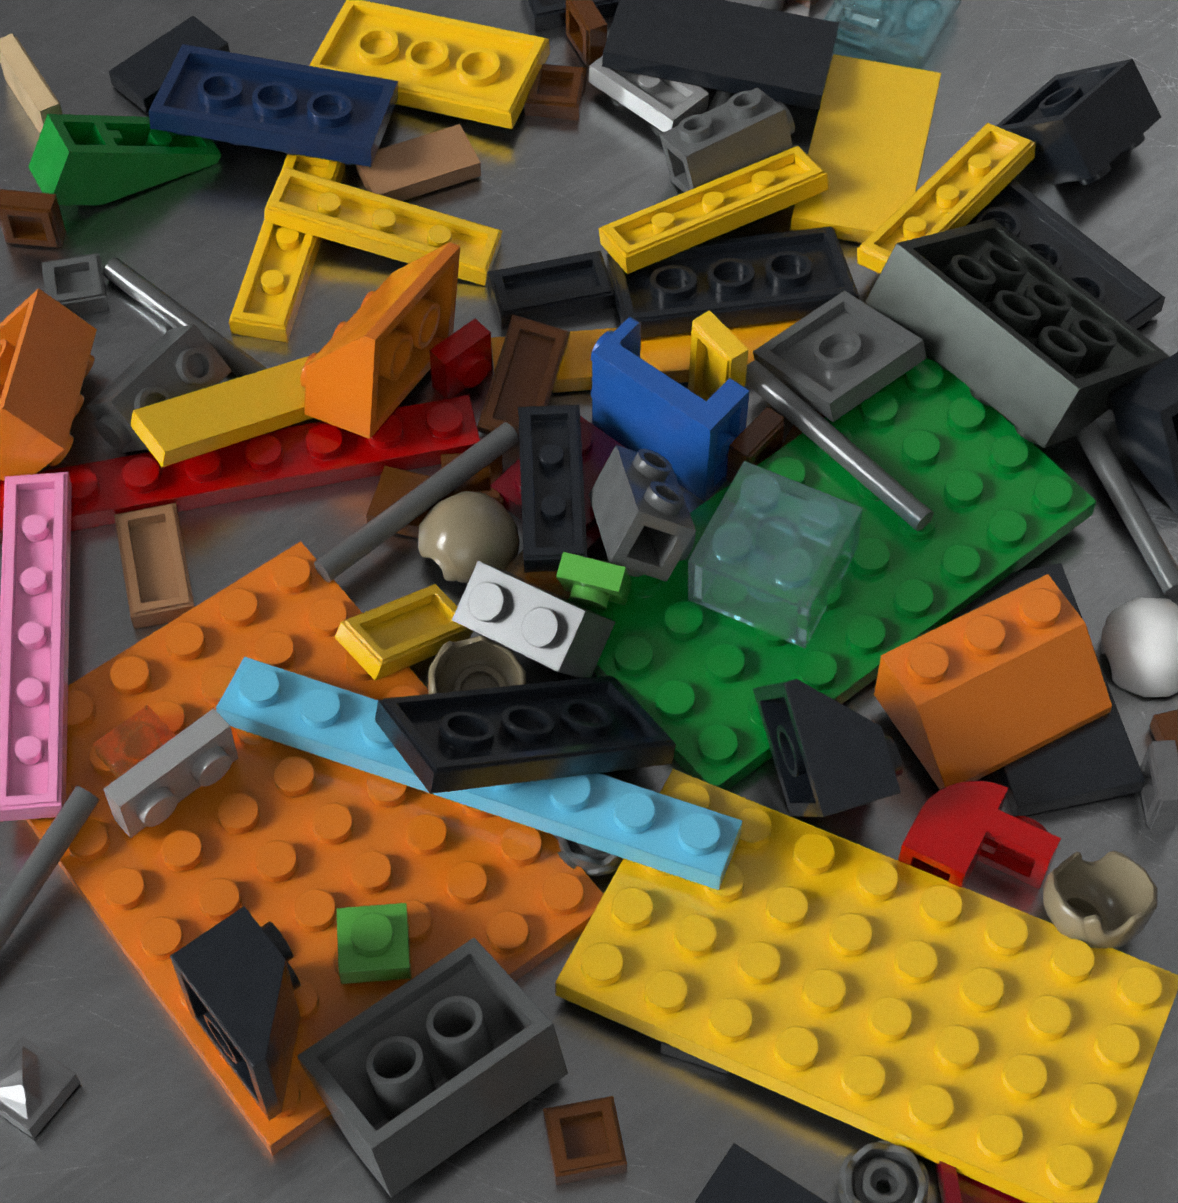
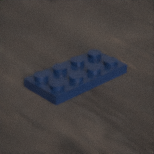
(274, 105)

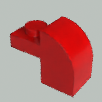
(968, 826)

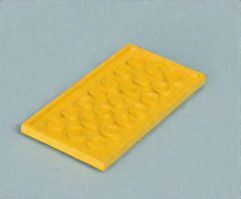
(882, 1000)

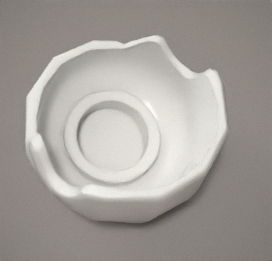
(1143, 646)

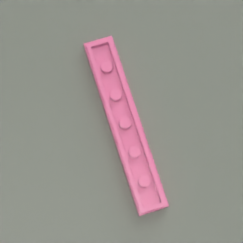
(34, 645)

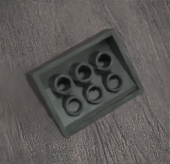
(1012, 328)

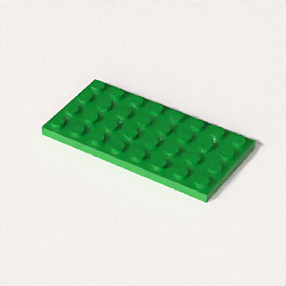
(993, 514)

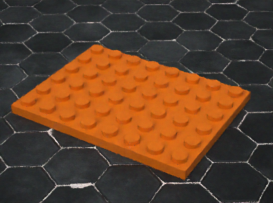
(295, 830)

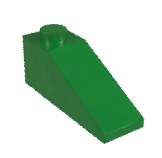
(111, 157)

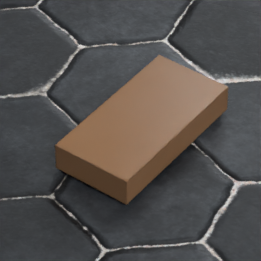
(421, 165)
(154, 565)

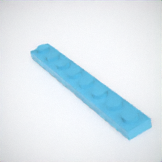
(578, 808)

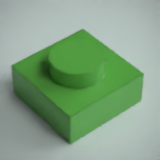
(593, 581)
(373, 943)

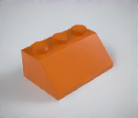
(384, 345)
(41, 378)
(994, 684)

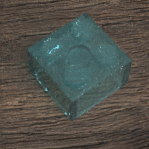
(774, 554)

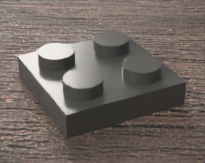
(840, 355)

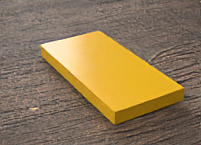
(437, 60)
(869, 143)

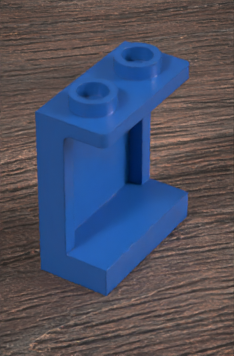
(658, 414)

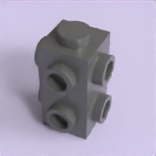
(726, 138)
(170, 368)
(642, 513)

